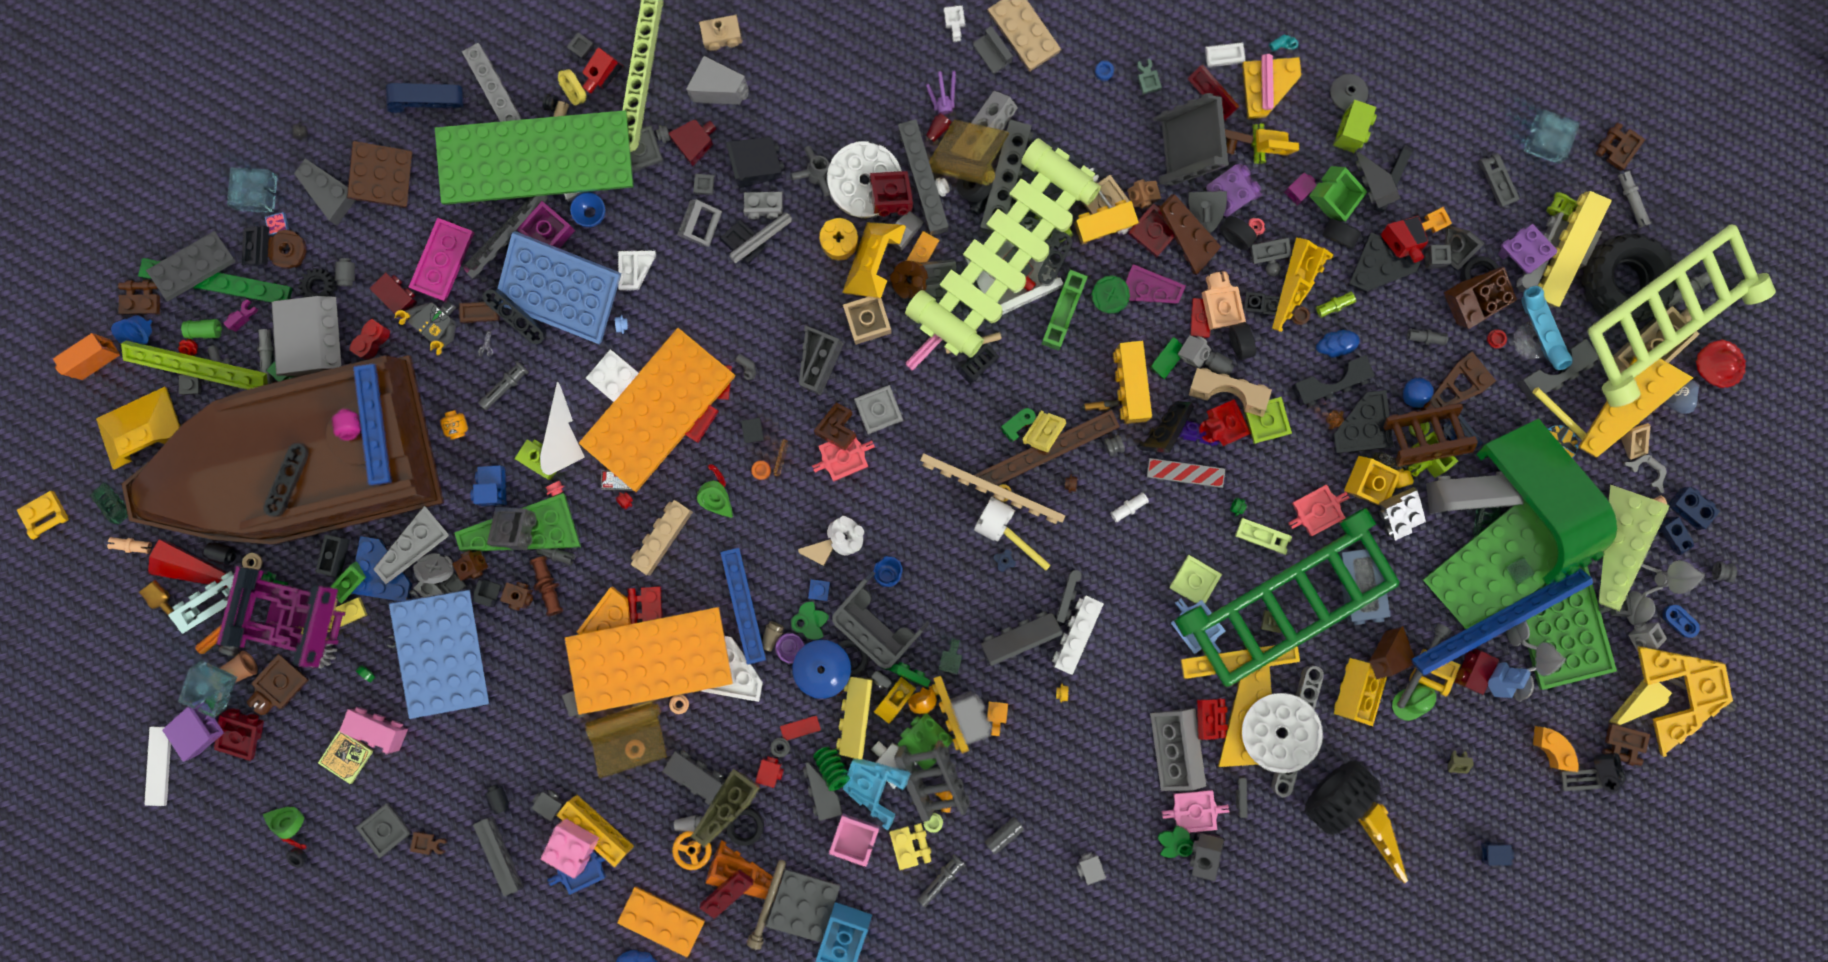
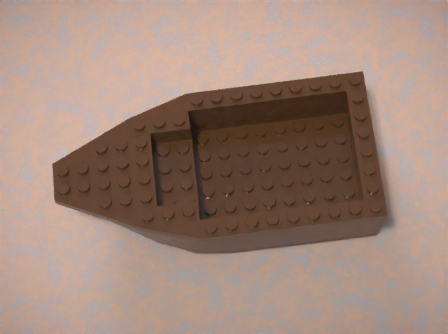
(227, 456)

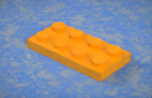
(661, 921)

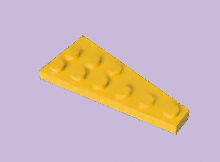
(1656, 386)
(1248, 692)

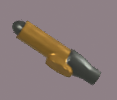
(1101, 405)

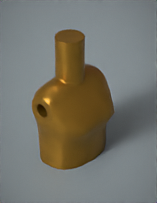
(156, 597)

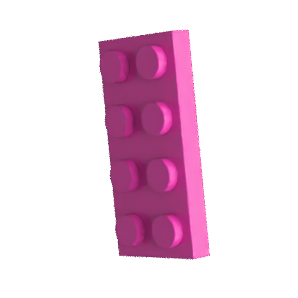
(441, 259)

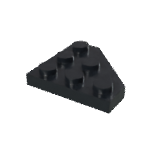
(1379, 265)
(1364, 425)

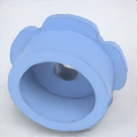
(621, 324)

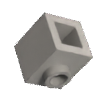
(1195, 351)
(1090, 868)

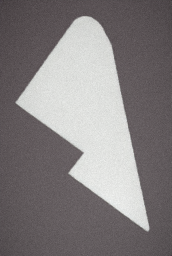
(559, 444)

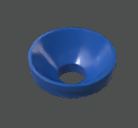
(586, 201)

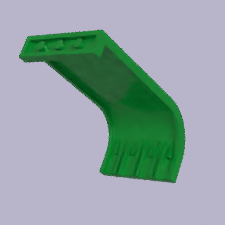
(1557, 493)

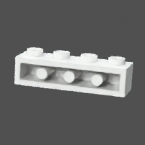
(1077, 635)

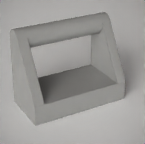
(690, 220)

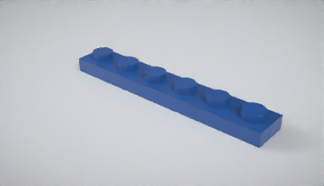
(372, 424)
(743, 606)

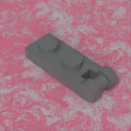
(1499, 180)
(1068, 595)

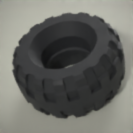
(1641, 254)

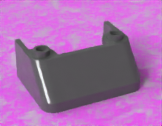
(869, 632)

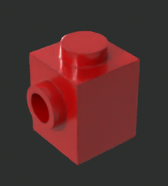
(769, 772)

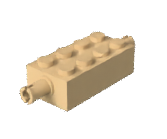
(1653, 336)

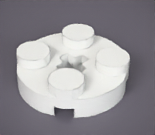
(851, 529)

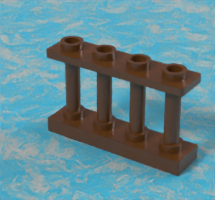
(1426, 451)

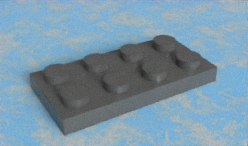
(190, 266)

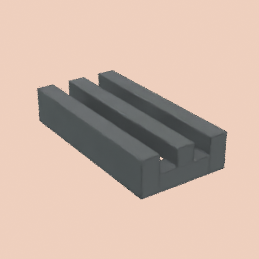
(1564, 780)

